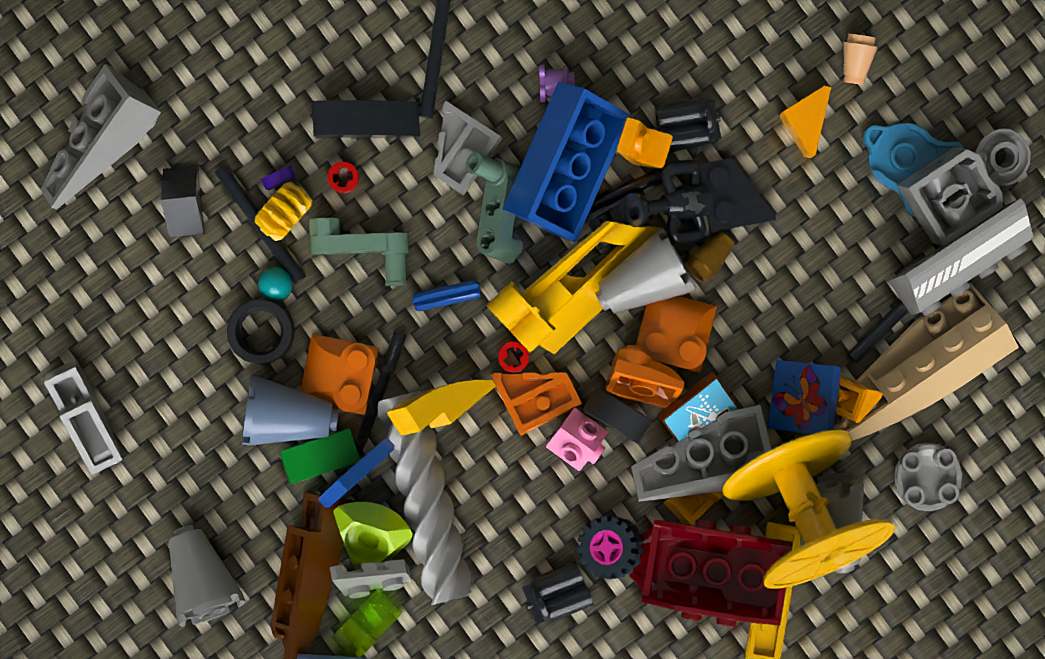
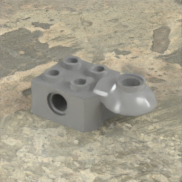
(964, 185)

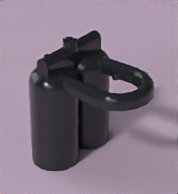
(690, 123)
(557, 593)

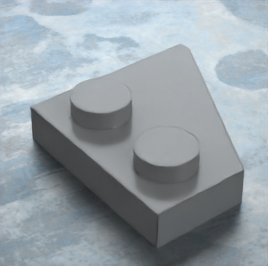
(456, 141)
(371, 576)

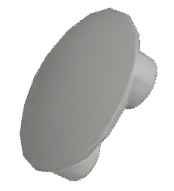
(928, 477)

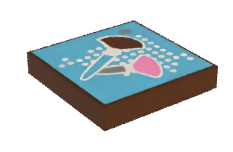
(697, 407)

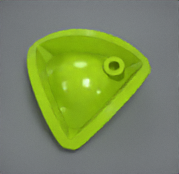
(371, 532)

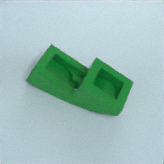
(319, 456)

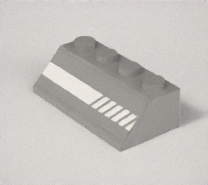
(969, 255)

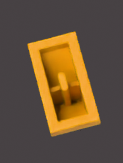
(806, 119)

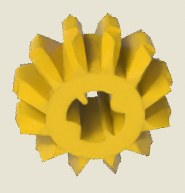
(283, 211)

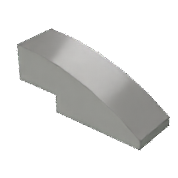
(83, 416)

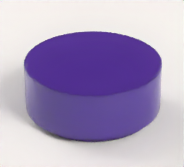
(279, 178)

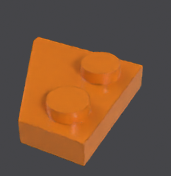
(536, 397)

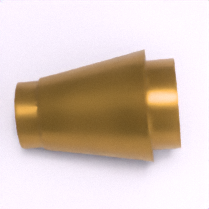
(709, 258)

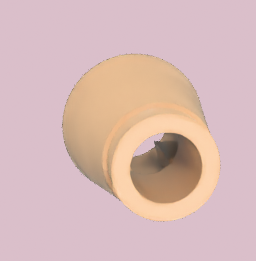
(858, 56)

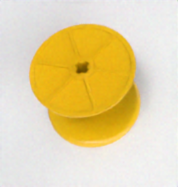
(791, 472)

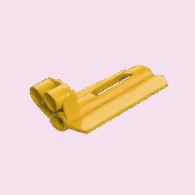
(561, 304)

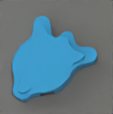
(900, 152)

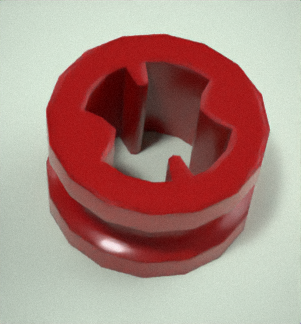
(351, 184)
(523, 359)

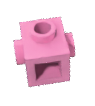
(578, 440)

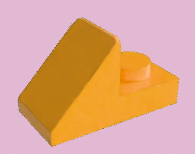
(643, 145)

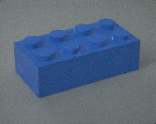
(566, 161)

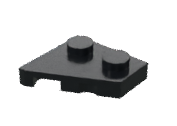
(734, 197)

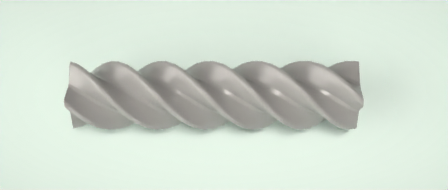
(428, 509)

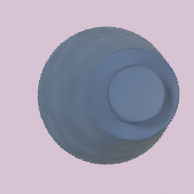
(284, 414)

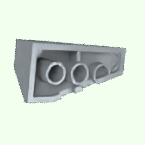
(111, 124)
(704, 457)

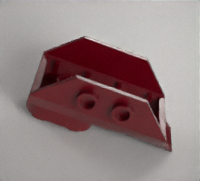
(710, 572)

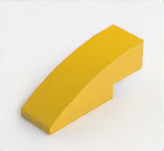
(438, 405)

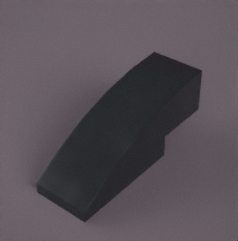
(365, 119)

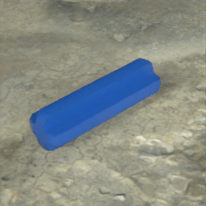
(446, 295)

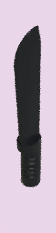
(387, 368)

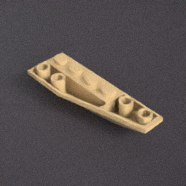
(933, 360)

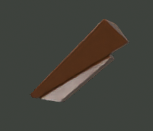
(306, 576)

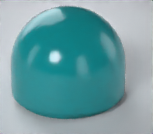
(275, 284)

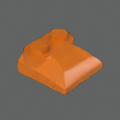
(677, 332)
(340, 372)
(642, 379)

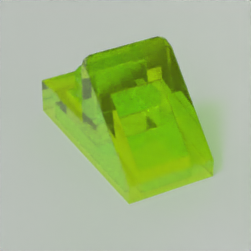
(366, 625)

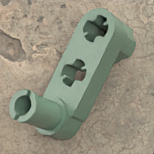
(495, 226)
(327, 239)

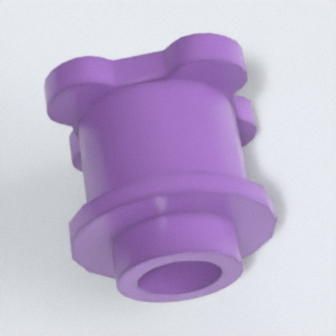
(550, 78)

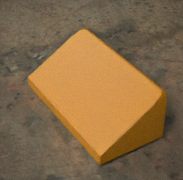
(855, 399)

